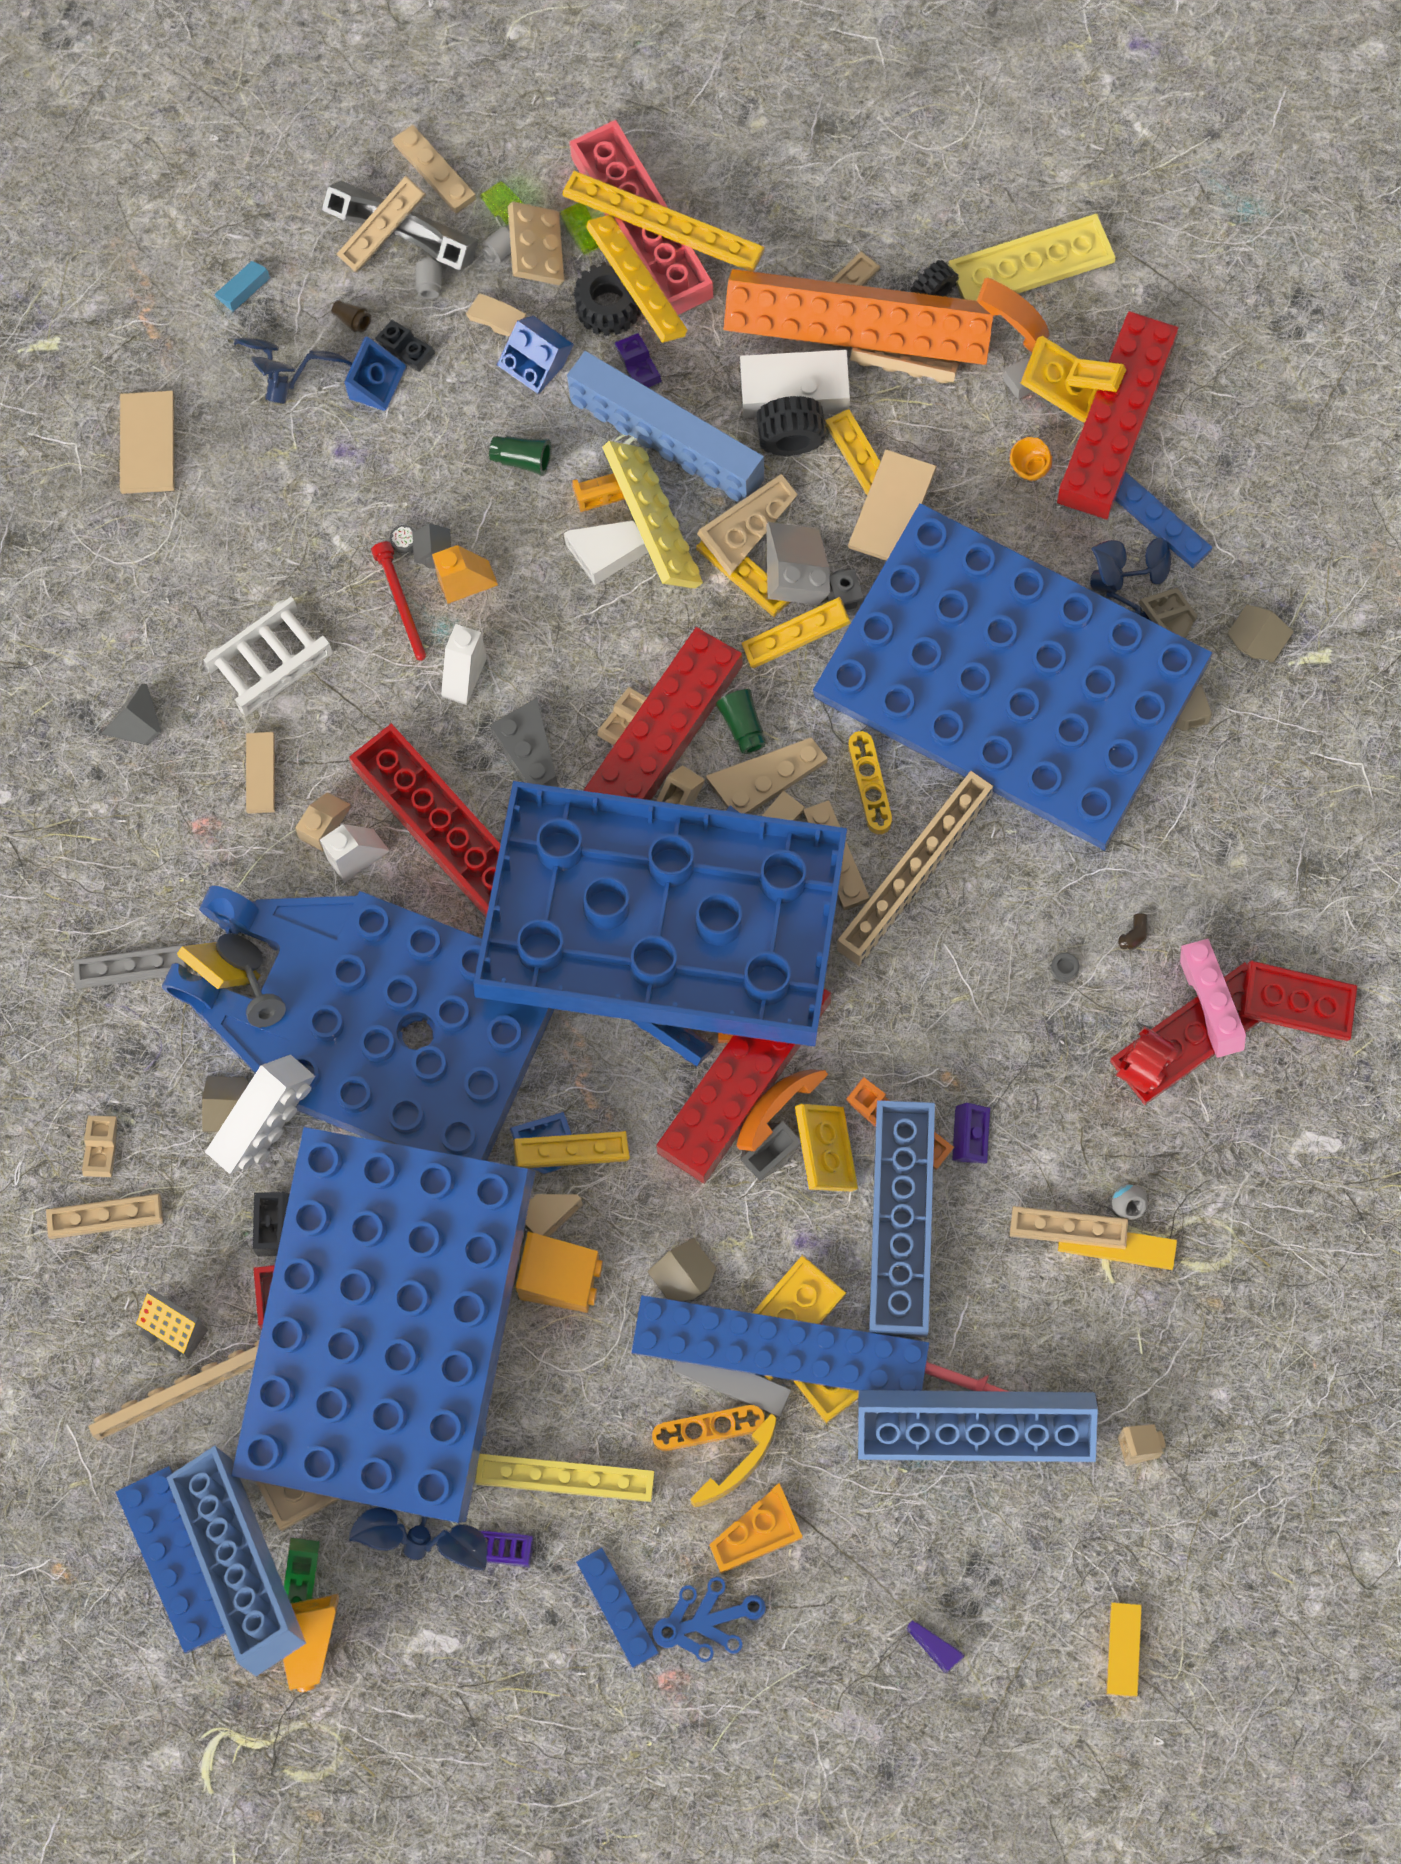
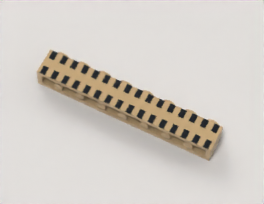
(914, 868)

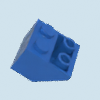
(534, 353)

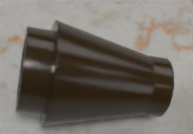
(353, 316)

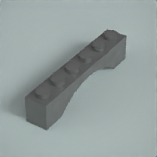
(435, 238)

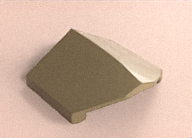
(1170, 611)
(1259, 633)
(219, 1100)
(683, 1272)

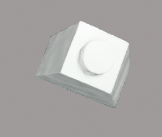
(605, 548)
(462, 664)
(352, 849)

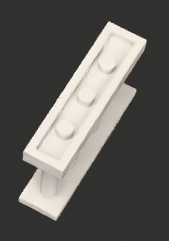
(271, 681)

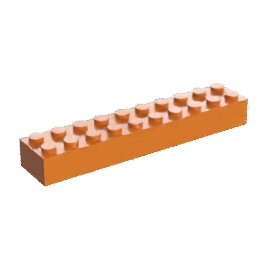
(857, 316)

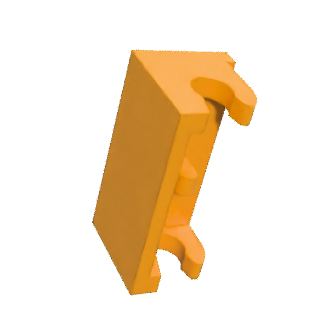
(597, 492)

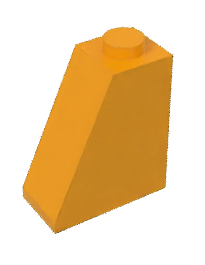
(462, 573)

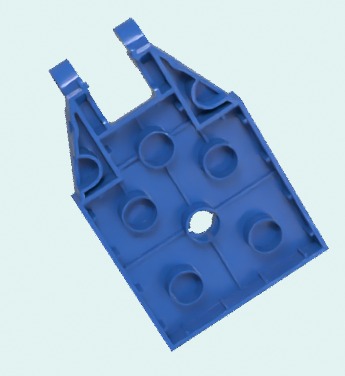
(349, 986)

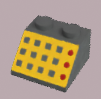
(170, 1325)

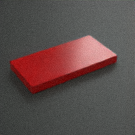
(1299, 1000)

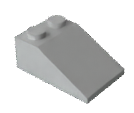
(796, 564)

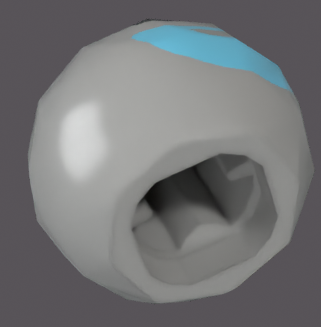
(1129, 1202)

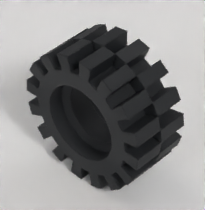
(936, 280)

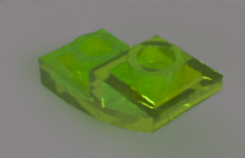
(498, 199)
(576, 220)

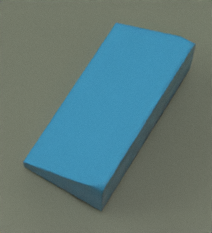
(243, 285)

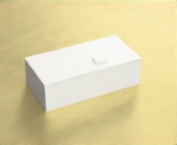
(807, 374)

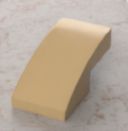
(495, 314)
(622, 714)
(100, 1146)

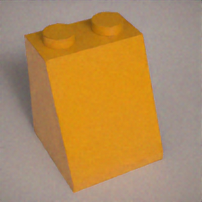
(558, 1273)
(316, 1622)

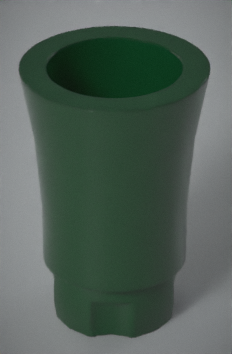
(521, 453)
(742, 720)

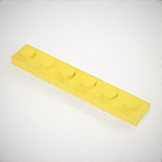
(565, 1477)

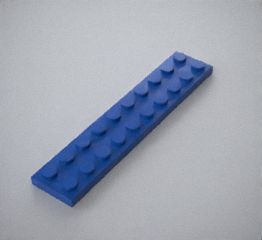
(778, 1347)

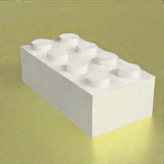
(261, 1114)

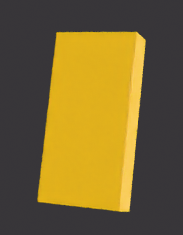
(1096, 375)

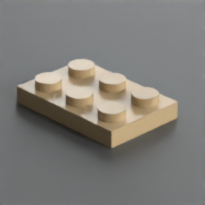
(535, 243)

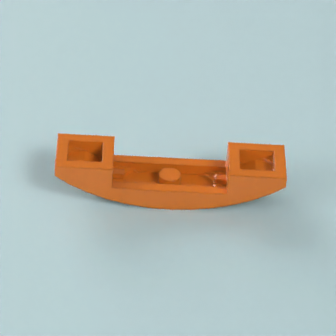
(1015, 309)
(865, 1099)
(755, 1128)

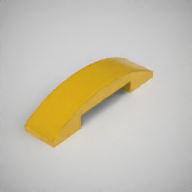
(712, 1491)

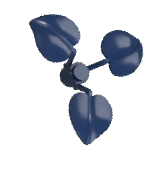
(278, 383)
(1112, 558)
(380, 1530)

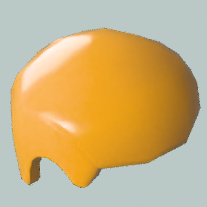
(1031, 458)

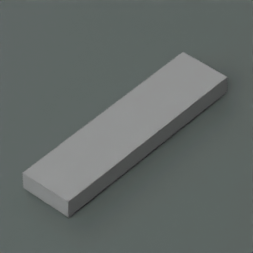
(125, 966)
(738, 1385)

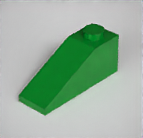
(301, 1569)

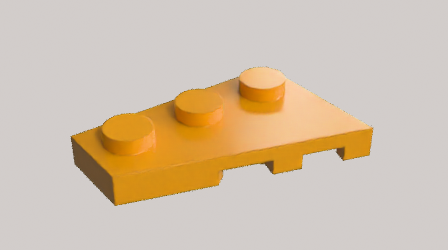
(758, 1532)

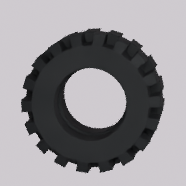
(604, 317)
(791, 426)

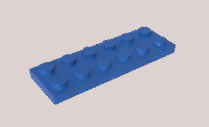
(171, 1559)

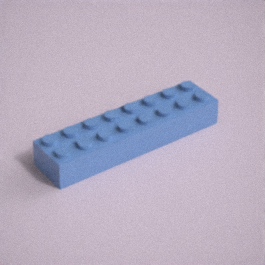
(665, 427)
(902, 1219)
(977, 1426)
(235, 1562)

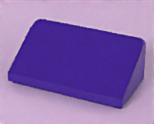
(971, 1133)

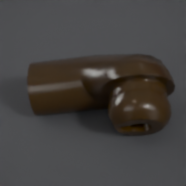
(1137, 935)

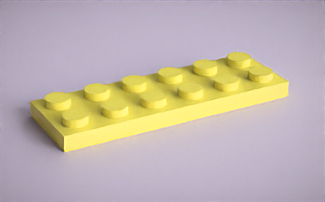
(1036, 258)
(652, 515)

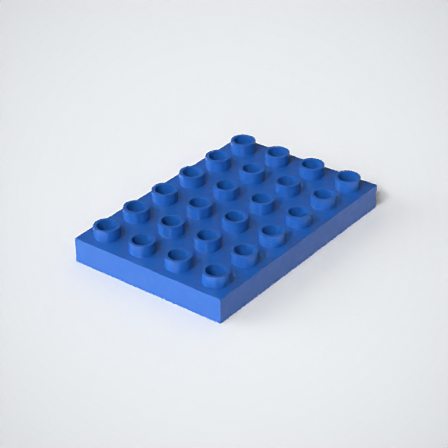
(1012, 675)
(661, 913)
(384, 1324)

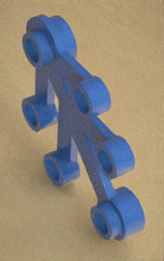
(704, 1622)

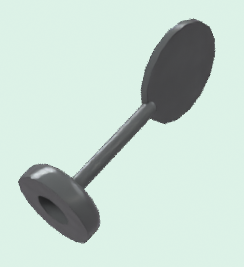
(244, 955)

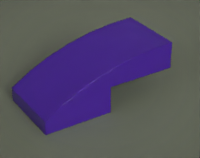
(637, 360)

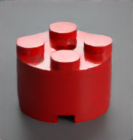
(1145, 1060)

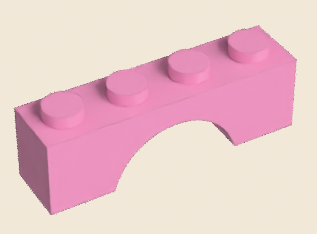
(1221, 1016)

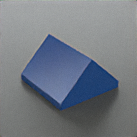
(373, 375)

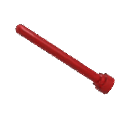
(383, 553)

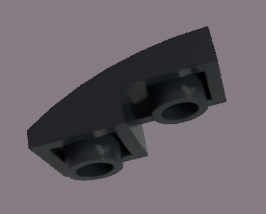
(404, 345)

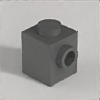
(428, 541)
(847, 587)

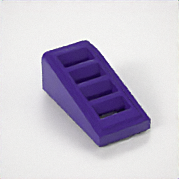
(526, 1552)
(940, 1651)

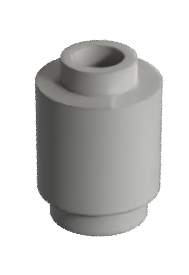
(497, 245)
(428, 278)

